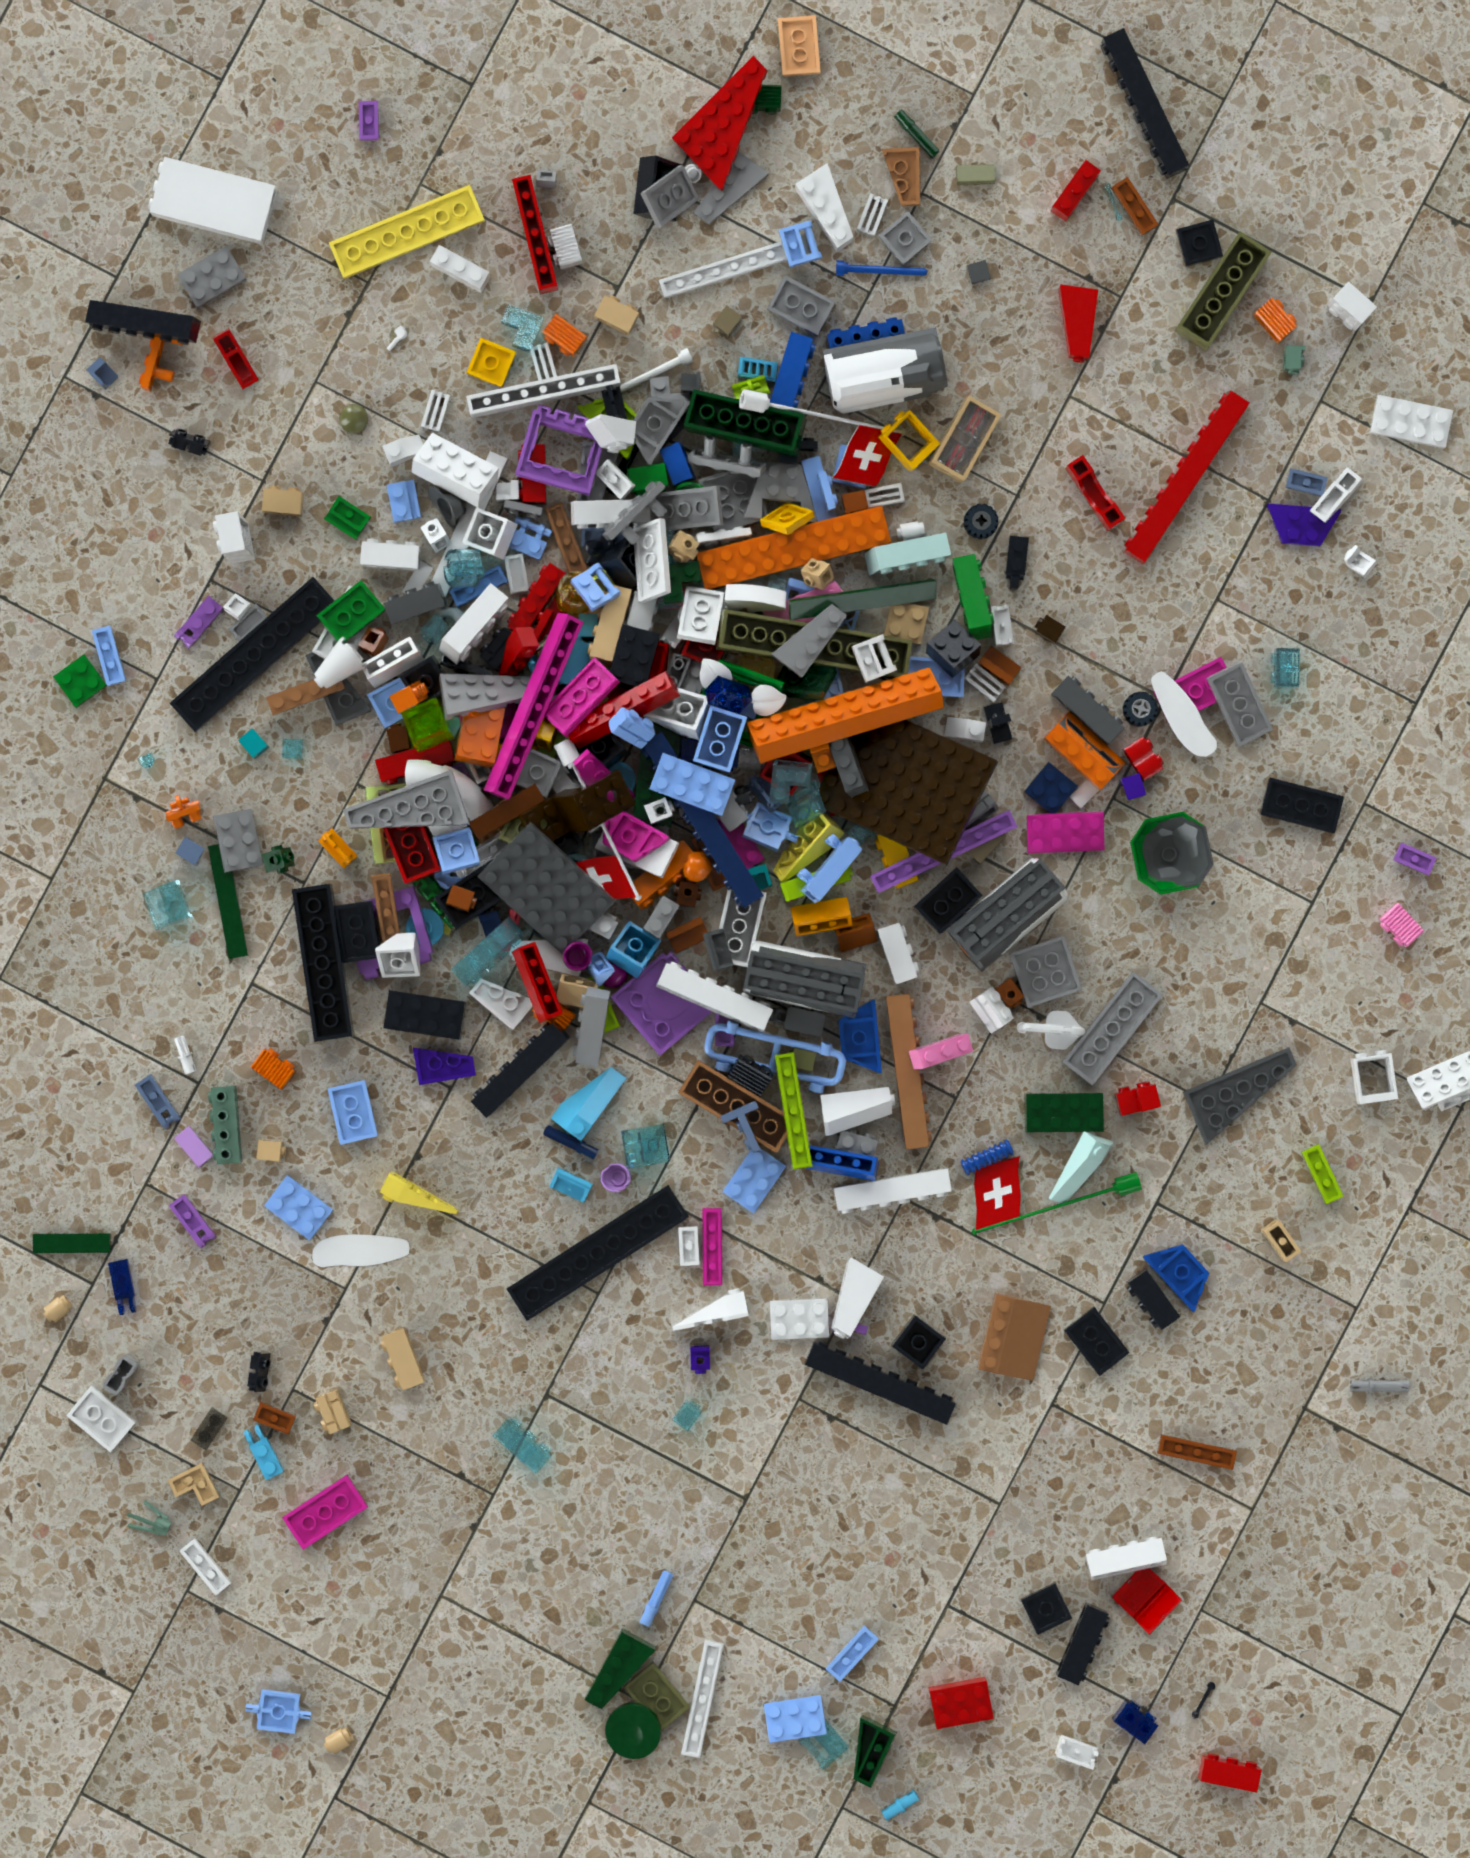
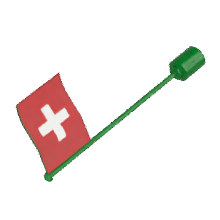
(1000, 1195)

